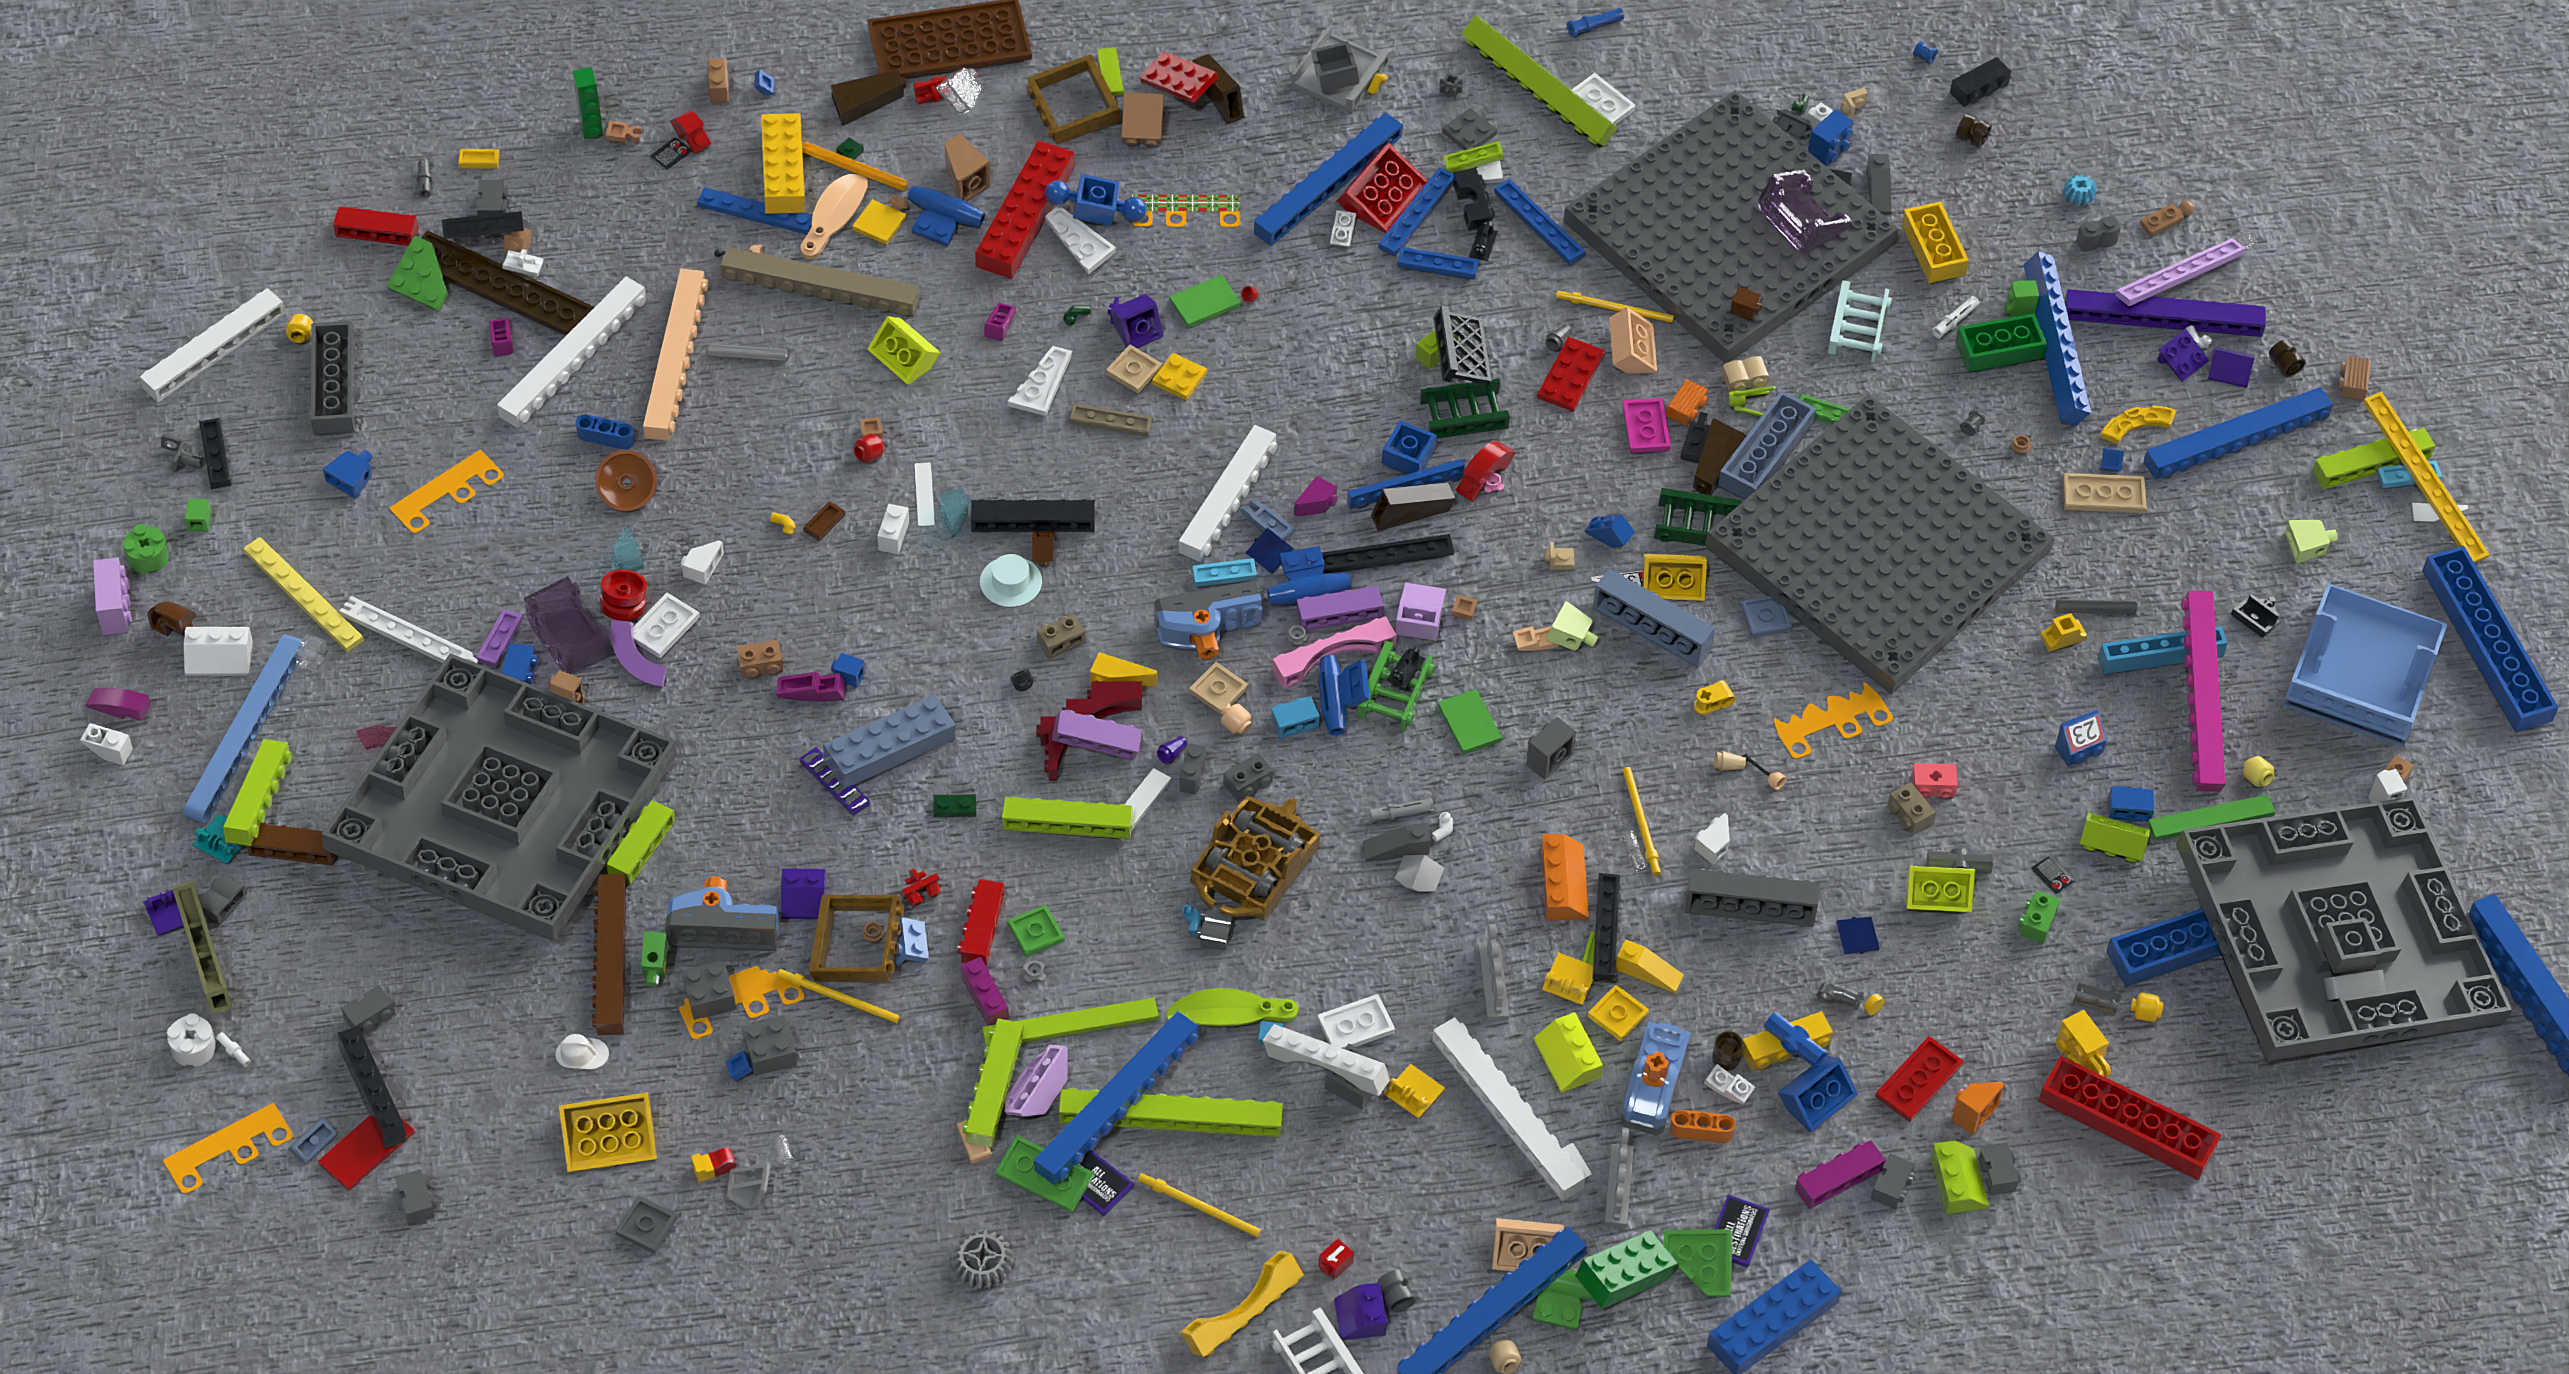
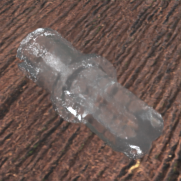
(1634, 851)

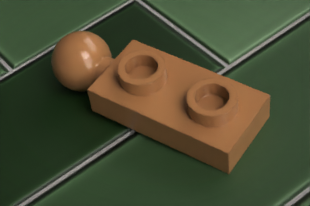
(2166, 217)

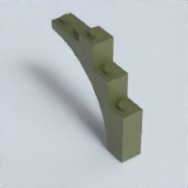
(202, 947)

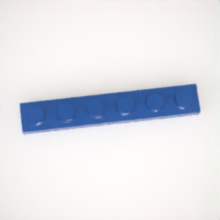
(753, 211)
(1416, 212)
(1539, 221)
(1439, 474)

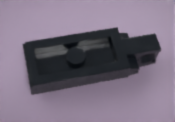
(1695, 439)

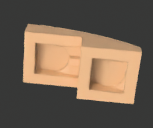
(1533, 640)

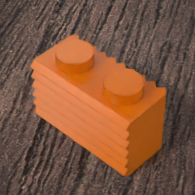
(1687, 402)

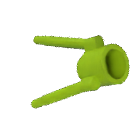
(1738, 398)

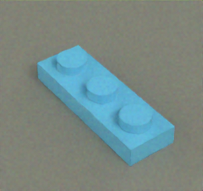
(2399, 476)
(1224, 572)

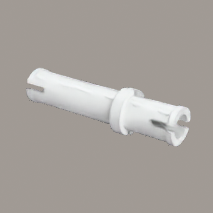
(1942, 329)

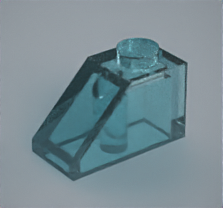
(954, 509)
(626, 552)

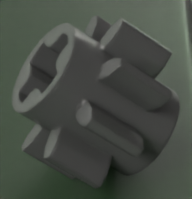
(1450, 85)

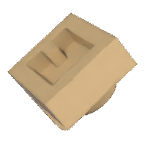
(1853, 100)
(1559, 558)

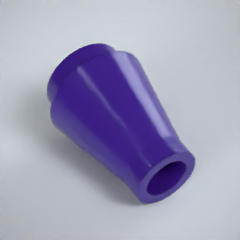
(1169, 751)

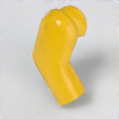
(784, 520)

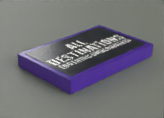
(1106, 1186)
(1746, 1223)

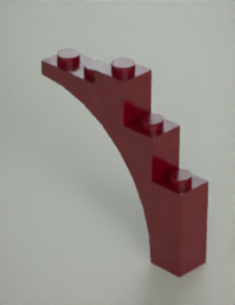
(1102, 700)

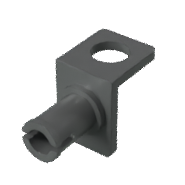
(181, 455)

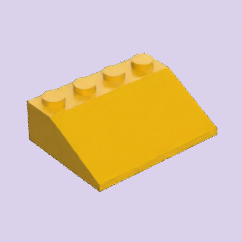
(607, 1132)

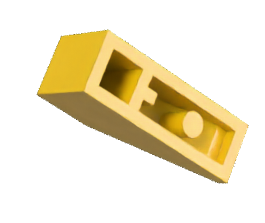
(1115, 669)
(1647, 966)

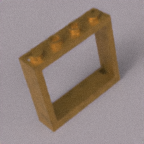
(1083, 125)
(833, 903)

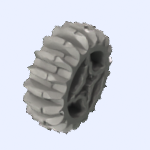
(999, 1263)

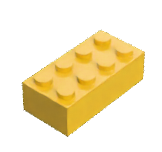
(1934, 242)

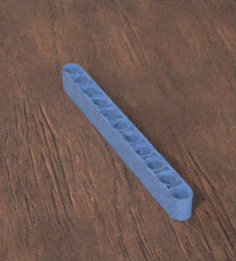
(243, 730)

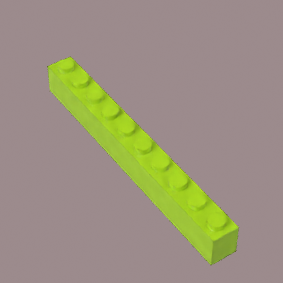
(1541, 81)
(1186, 1113)

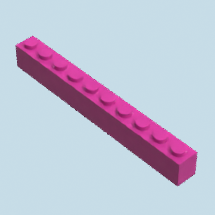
(2204, 691)

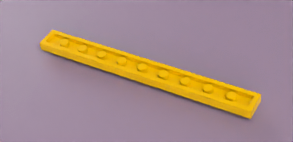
(2425, 476)

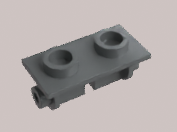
(1799, 125)
(2096, 998)

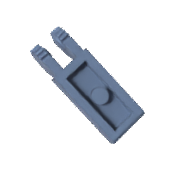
(1265, 517)

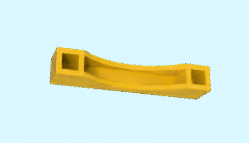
(1276, 1276)

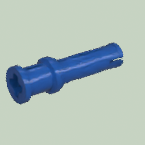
(1587, 23)

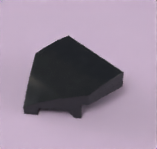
(2257, 614)

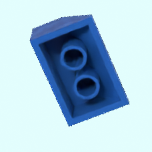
(1818, 1092)

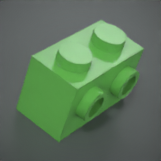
(2021, 298)
(2039, 917)

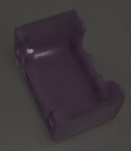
(566, 626)

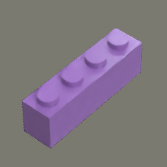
(1339, 608)
(1096, 734)

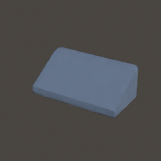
(312, 1140)

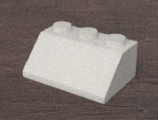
(217, 651)

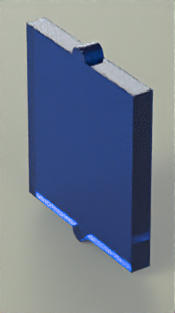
(1267, 550)
(1857, 935)

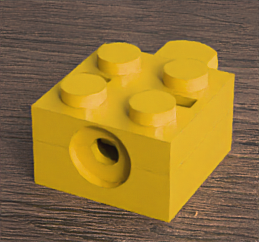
(2083, 1043)

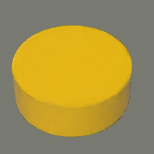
(1874, 1004)

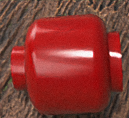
(868, 448)

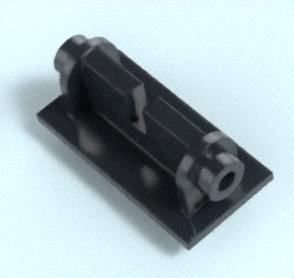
(1483, 242)
(1406, 667)

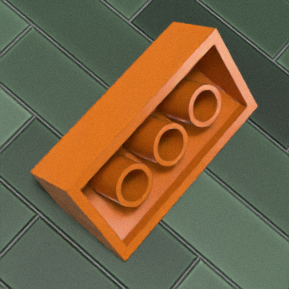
(1564, 878)

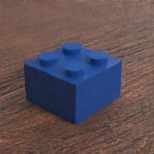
(1831, 137)
(1408, 448)

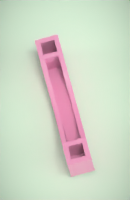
(1370, 637)

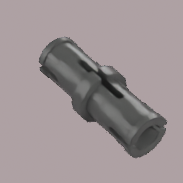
(424, 179)

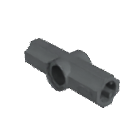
(1960, 859)

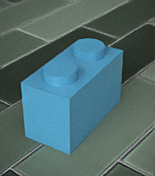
(1295, 717)

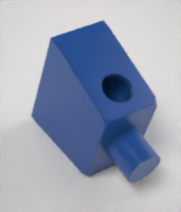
(349, 472)

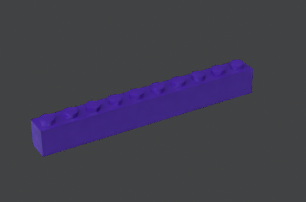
(2166, 313)

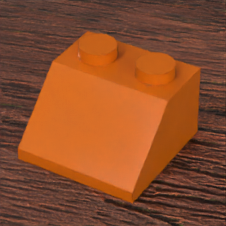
(1976, 1104)

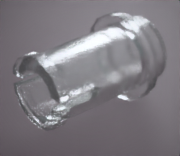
(781, 1144)

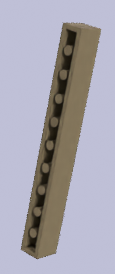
(820, 281)

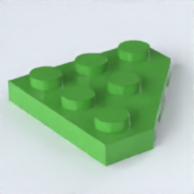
(420, 275)
(1703, 1258)

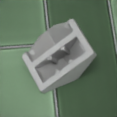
(1419, 873)
(748, 1184)

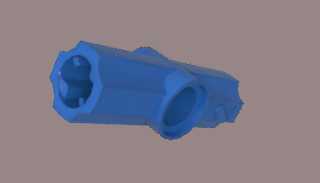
(1795, 1039)

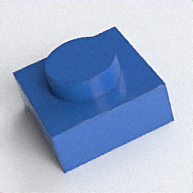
(764, 83)
(2112, 459)
(739, 1065)

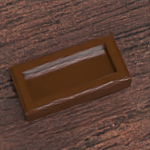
(824, 521)

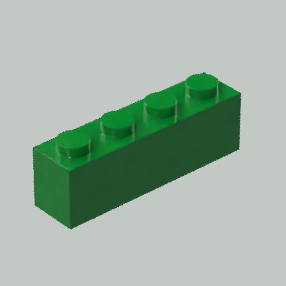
(587, 102)

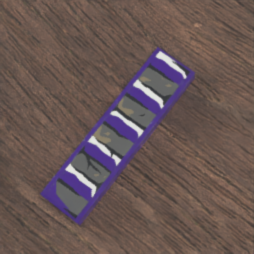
(850, 797)

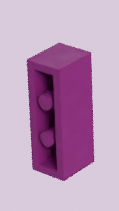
(984, 991)

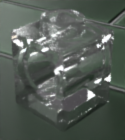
(311, 652)

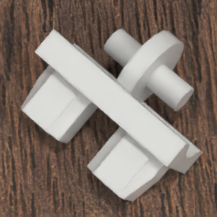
(523, 263)

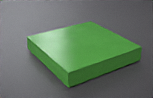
(1035, 931)

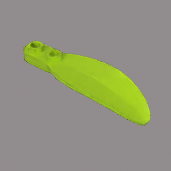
(1232, 1008)

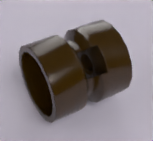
(1973, 129)
(2286, 358)
(1727, 1050)

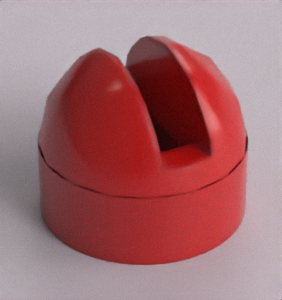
(1249, 294)

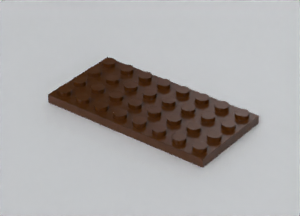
(950, 38)

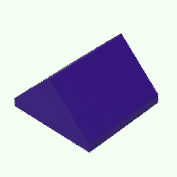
(2231, 367)

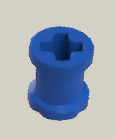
(1925, 52)

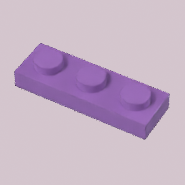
(499, 638)

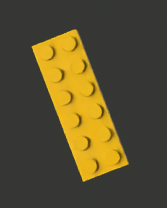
(782, 163)

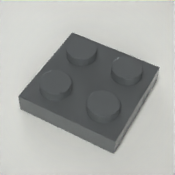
(1469, 130)
(646, 1224)

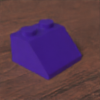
(1137, 321)
(802, 893)
(1361, 1312)

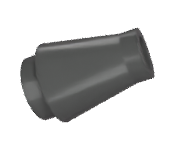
(1557, 338)

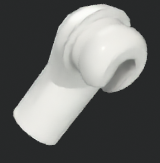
(2203, 342)
(1445, 827)

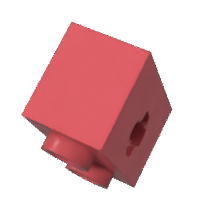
(1935, 779)

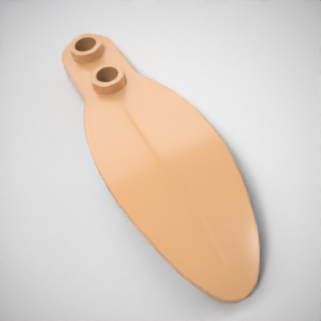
(833, 212)

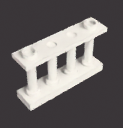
(1330, 1342)

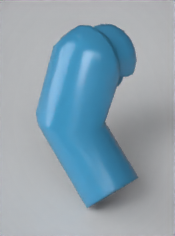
(1193, 918)

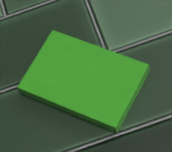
(1205, 301)
(1469, 721)

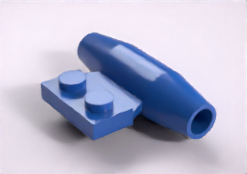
(942, 214)
(1306, 577)
(1340, 690)

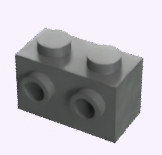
(1248, 777)

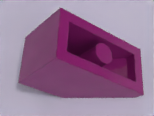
(1316, 498)

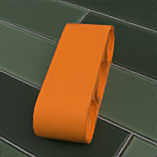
(1693, 1131)

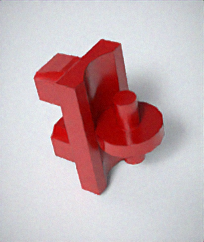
(927, 90)
(929, 884)

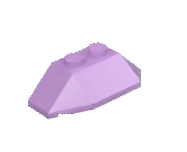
(1038, 1083)

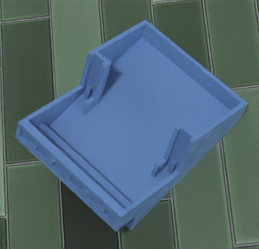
(2365, 665)

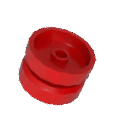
(623, 595)

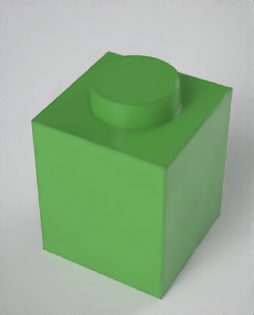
(198, 515)

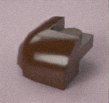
(170, 617)

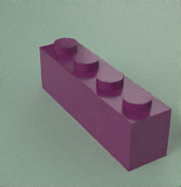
(1839, 1174)

